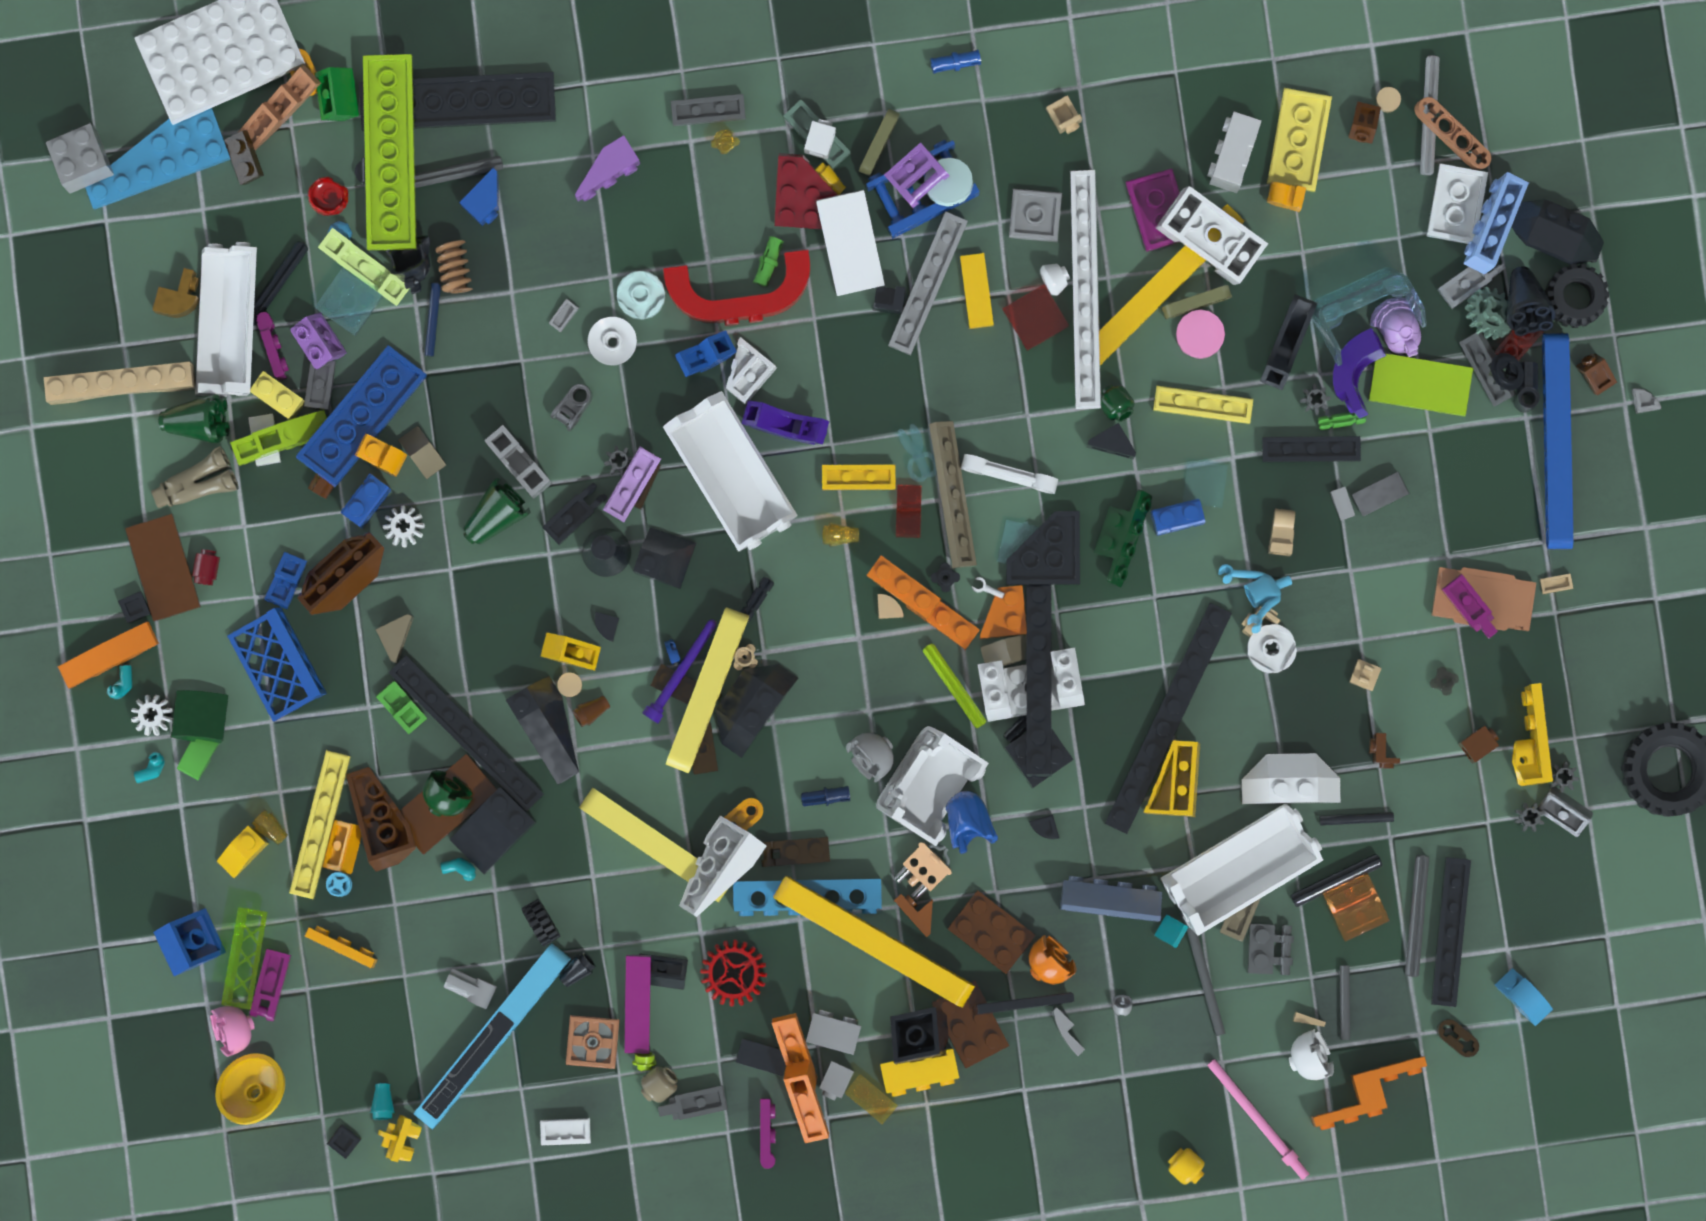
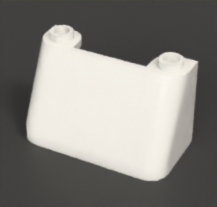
(925, 782)

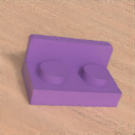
(317, 340)

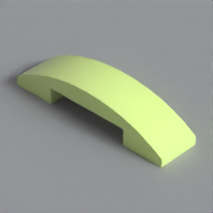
(363, 266)

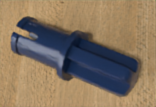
(826, 796)

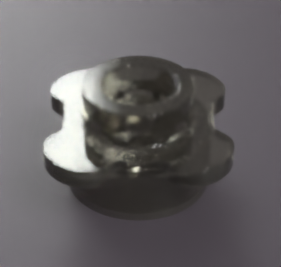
(1442, 674)

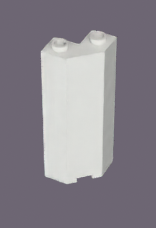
(226, 320)
(730, 472)
(1242, 868)

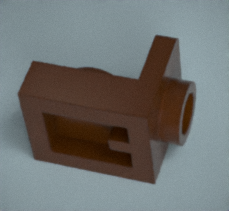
(1364, 122)
(1596, 373)

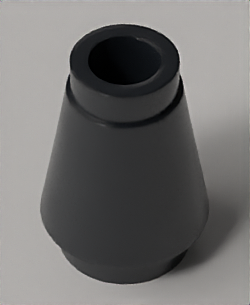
(578, 968)

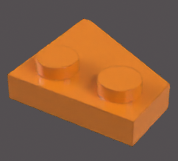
(1006, 615)

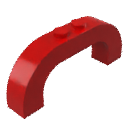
(743, 308)

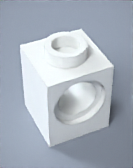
(820, 139)

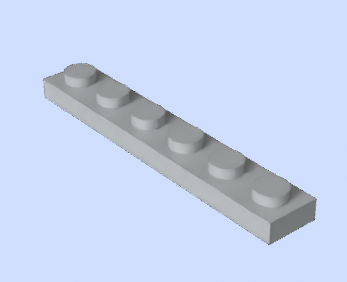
(928, 283)

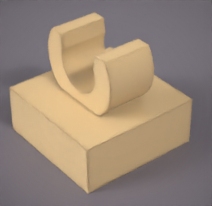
(1365, 675)

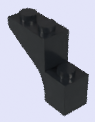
(1288, 342)

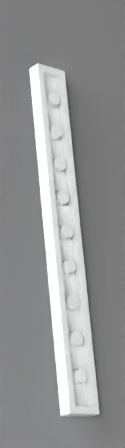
(1085, 289)

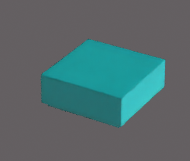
(1171, 931)

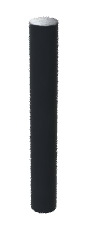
(1356, 818)

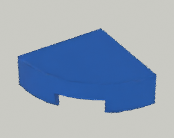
(672, 651)

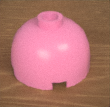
(231, 1028)

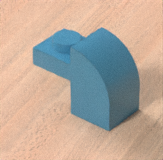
(1524, 996)

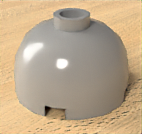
(871, 755)

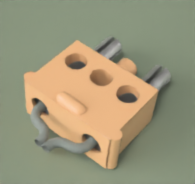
(932, 862)

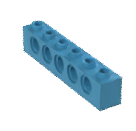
(744, 890)

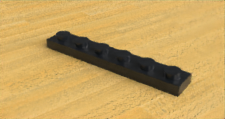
(1450, 932)

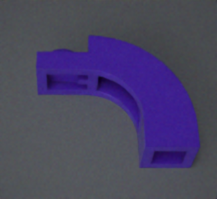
(1355, 357)
(785, 424)

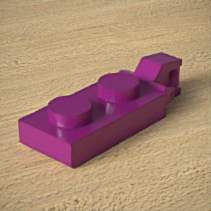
(1470, 605)

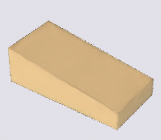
(1556, 583)
(1307, 1020)

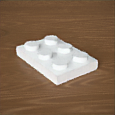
(1456, 203)

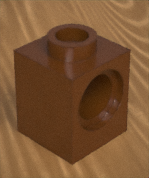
(1479, 744)

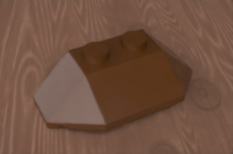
(342, 574)

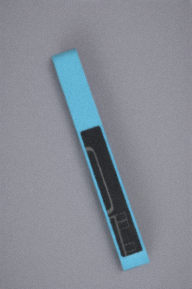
(492, 1036)

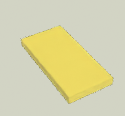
(1299, 138)

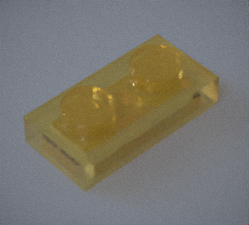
(871, 1099)

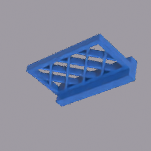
(297, 659)

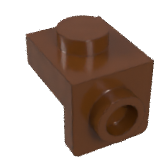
(1378, 747)

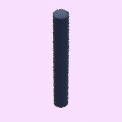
(432, 319)

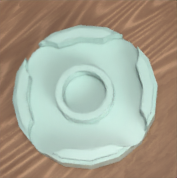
(955, 187)
(640, 295)

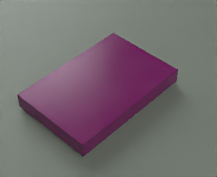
(1150, 200)

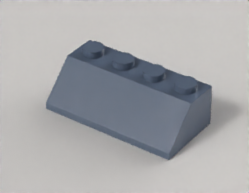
(1111, 900)

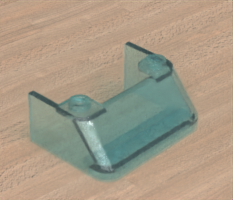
(1357, 294)

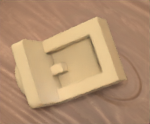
(1064, 115)
(1271, 616)

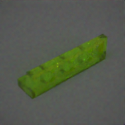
(234, 958)

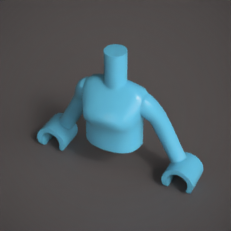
(1258, 592)

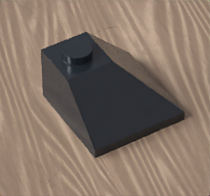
(664, 558)

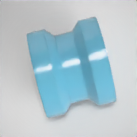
(336, 881)

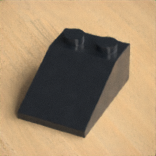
(492, 830)

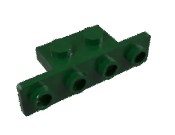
(1121, 535)

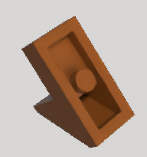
(922, 918)

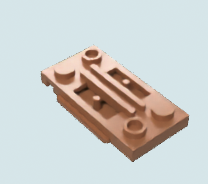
(1504, 595)

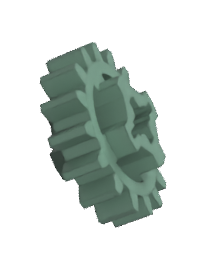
(1488, 313)

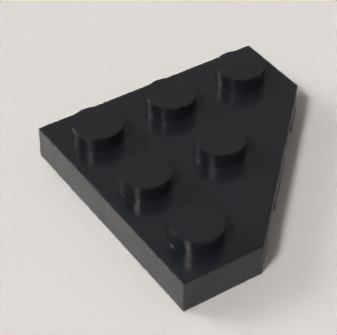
(1049, 553)

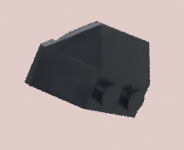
(1557, 232)
(751, 705)

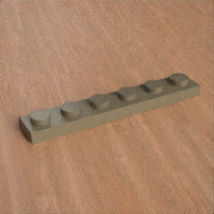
(952, 494)

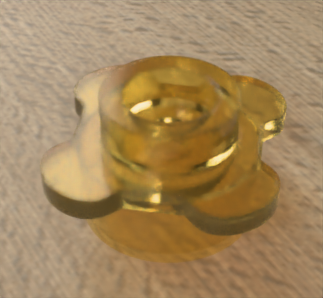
(724, 141)

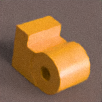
(1286, 196)

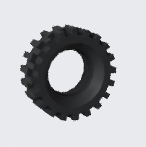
(1636, 775)

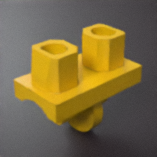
(395, 1138)

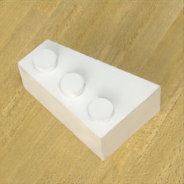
(1234, 152)

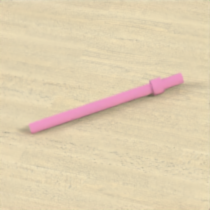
(1289, 1156)

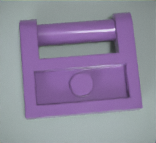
(912, 168)

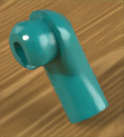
(123, 685)

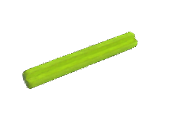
(954, 685)

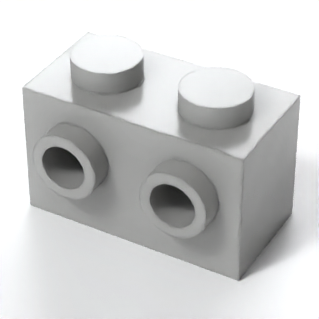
(833, 1033)

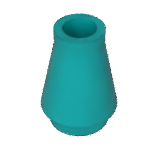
(382, 1104)

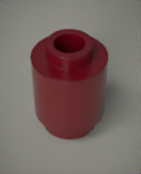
(206, 567)

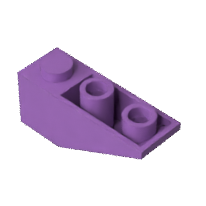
(610, 164)

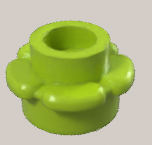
(644, 1061)

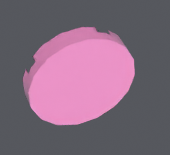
(1200, 334)

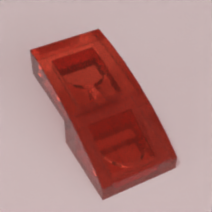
(908, 511)

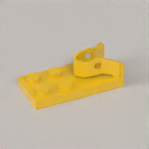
(1534, 751)

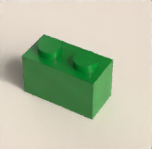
(337, 94)

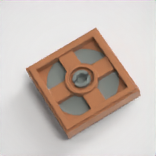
(592, 1042)

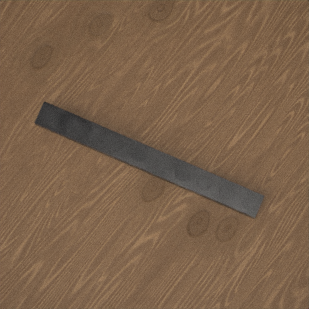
(1168, 718)

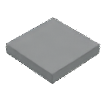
(1035, 215)

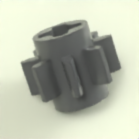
(1308, 399)
(613, 458)
(1568, 772)
(1535, 821)

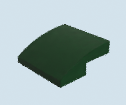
(199, 716)

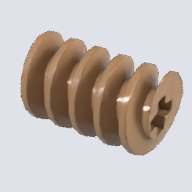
(452, 267)

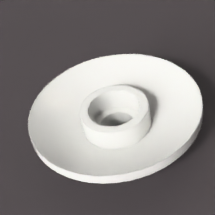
(605, 330)

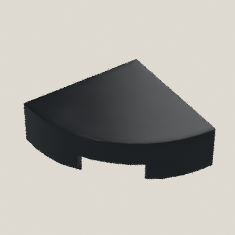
(606, 625)
(1045, 827)

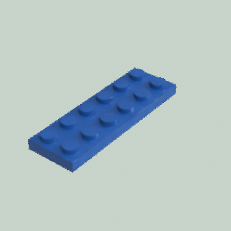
(363, 410)

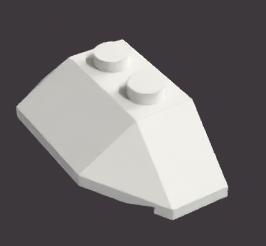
(1291, 780)

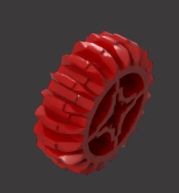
(715, 984)

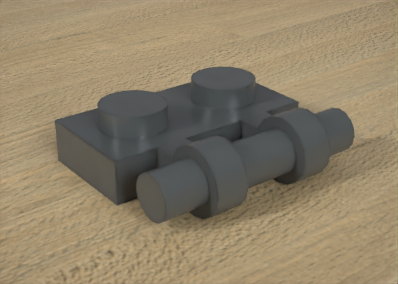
(1262, 949)

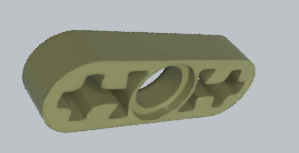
(879, 142)
(1196, 302)

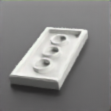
(850, 242)

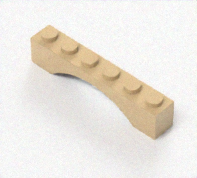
(106, 383)

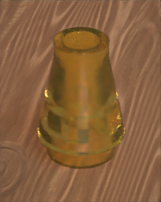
(838, 534)
(269, 827)

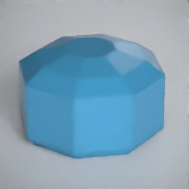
(342, 228)

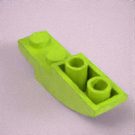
(277, 437)

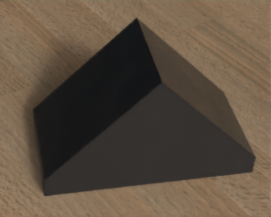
(1113, 442)

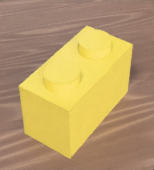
(277, 396)

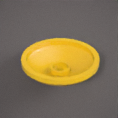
(241, 1084)

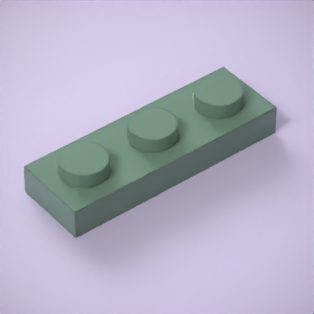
(801, 118)

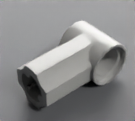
(475, 990)

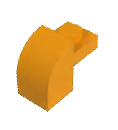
(381, 455)

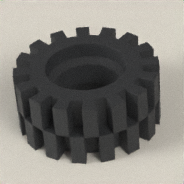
(540, 922)

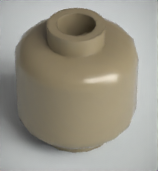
(659, 1084)

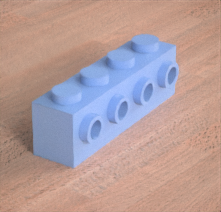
(1495, 223)

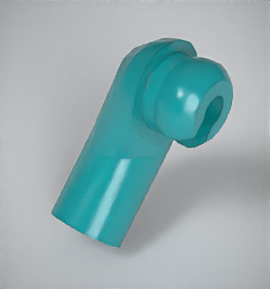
(153, 768)
(461, 866)

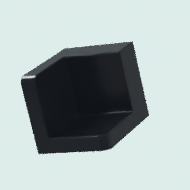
(889, 300)

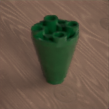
(197, 419)

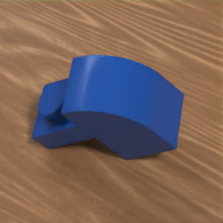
(706, 354)

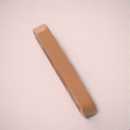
(1455, 130)

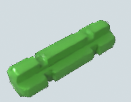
(1339, 420)

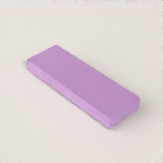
(631, 484)

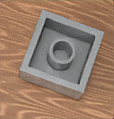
(79, 158)

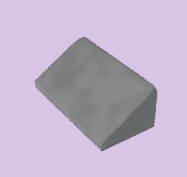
(1565, 811)

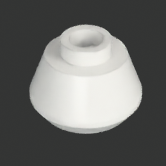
(1054, 278)

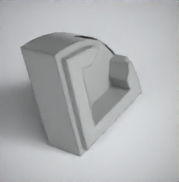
(1644, 401)

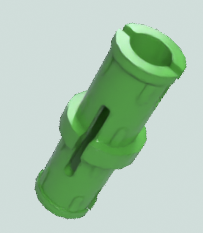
(768, 261)

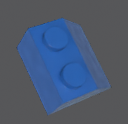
(189, 942)

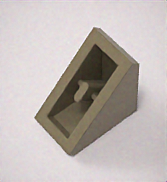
(422, 452)
(394, 636)
(1008, 650)

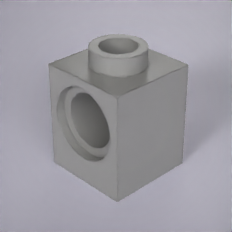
(836, 1080)

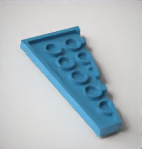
(162, 158)

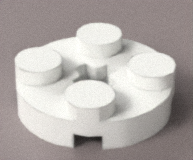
(1276, 662)

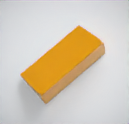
(342, 847)

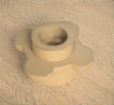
(749, 651)

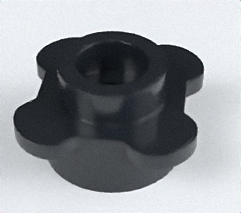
(938, 577)

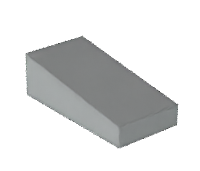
(564, 315)
(1342, 503)

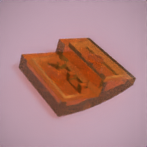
(1356, 907)

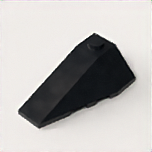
(544, 720)

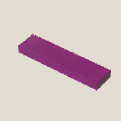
(637, 1004)

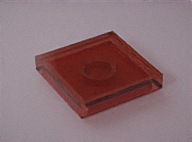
(1035, 317)

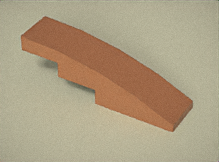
(280, 106)

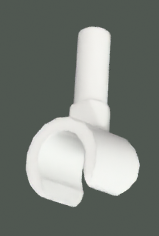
(988, 589)

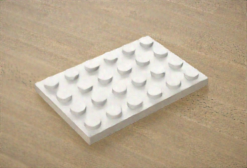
(218, 54)

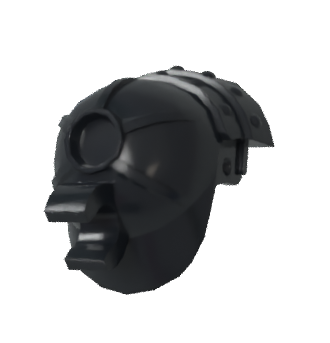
(412, 264)

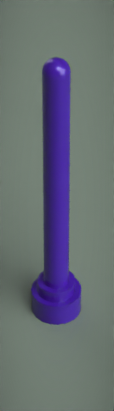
(655, 709)

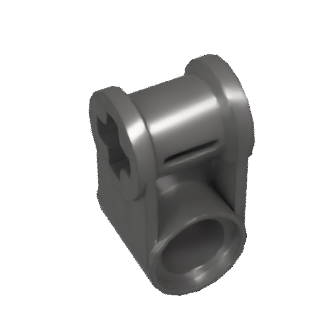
(571, 407)

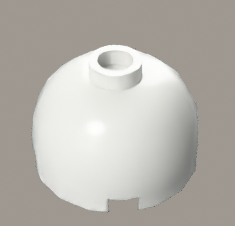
(1310, 1056)

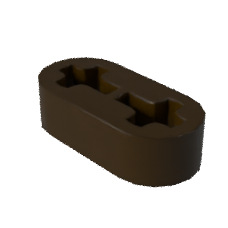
(1454, 1042)

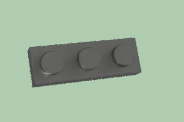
(708, 110)
(1480, 356)

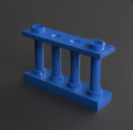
(921, 213)

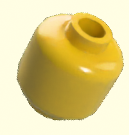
(1186, 1166)

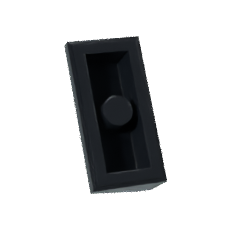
(668, 972)

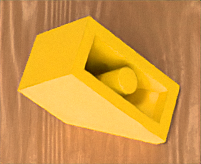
(570, 651)
(242, 851)

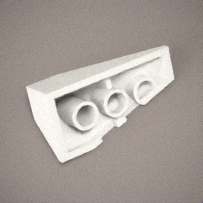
(726, 858)

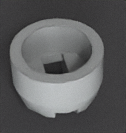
(1122, 1000)

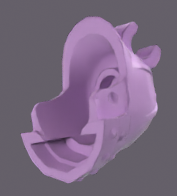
(1398, 326)

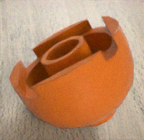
(1049, 961)

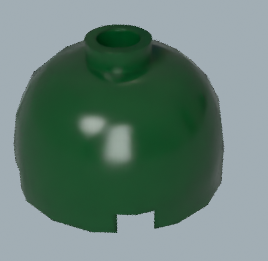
(444, 795)

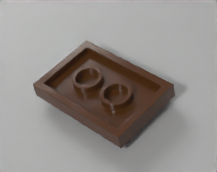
(991, 932)
(972, 1035)

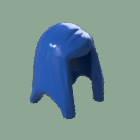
(968, 819)

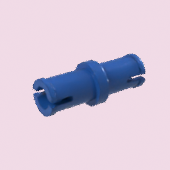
(955, 61)

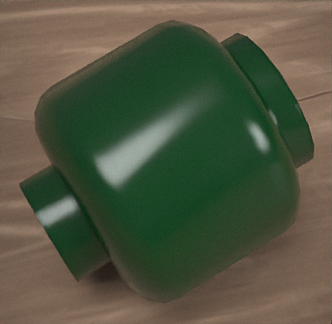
(1117, 403)

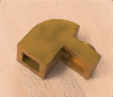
(180, 302)

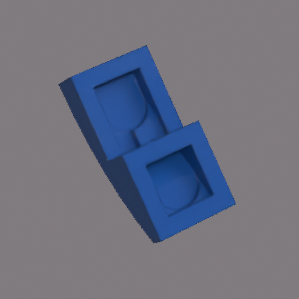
(286, 580)

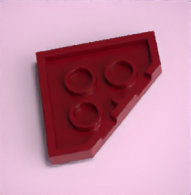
(797, 192)

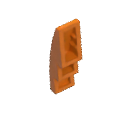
(108, 654)

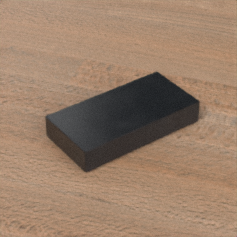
(761, 1057)

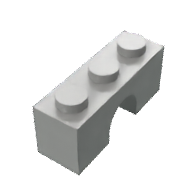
(518, 462)

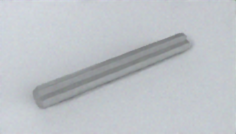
(1428, 136)

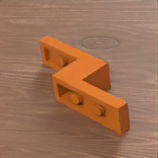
(923, 602)
(800, 1078)
(1369, 1092)

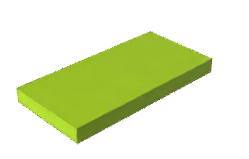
(1421, 384)

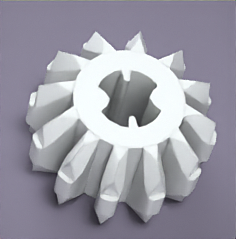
(397, 532)
(145, 710)

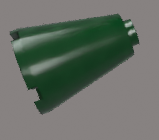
(494, 513)

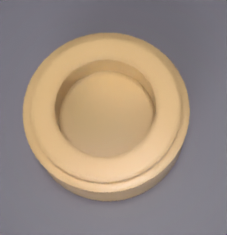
(1388, 99)
(569, 685)

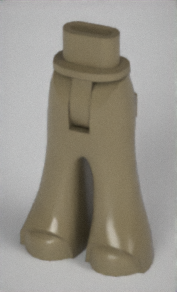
(183, 486)

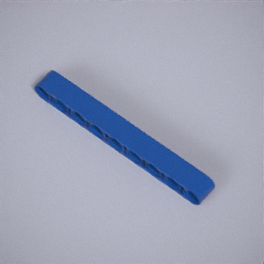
(1557, 440)

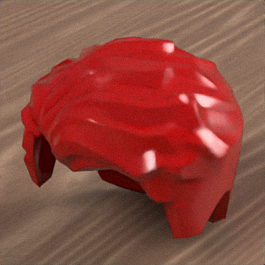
(327, 196)

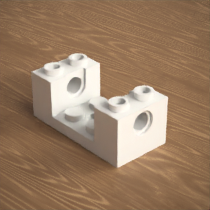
(1192, 218)
(1005, 687)

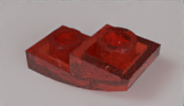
(1518, 345)

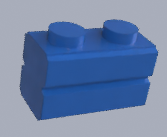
(366, 501)
(1177, 517)

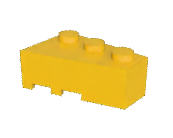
(1178, 781)
(920, 1073)

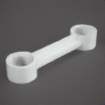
(1034, 480)

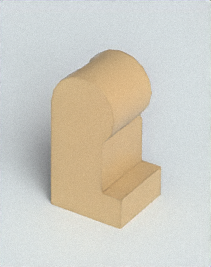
(1282, 532)

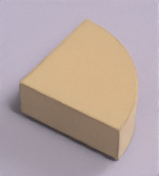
(888, 607)

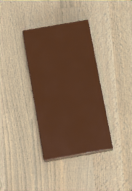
(163, 567)
(431, 829)

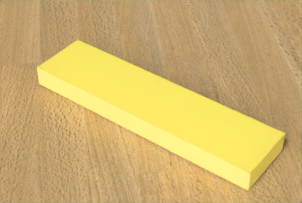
(1203, 404)

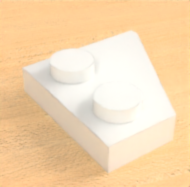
(748, 372)

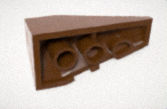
(381, 824)

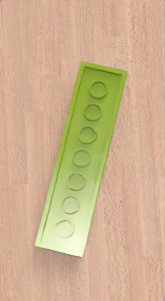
(389, 152)

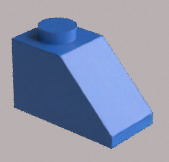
(483, 199)

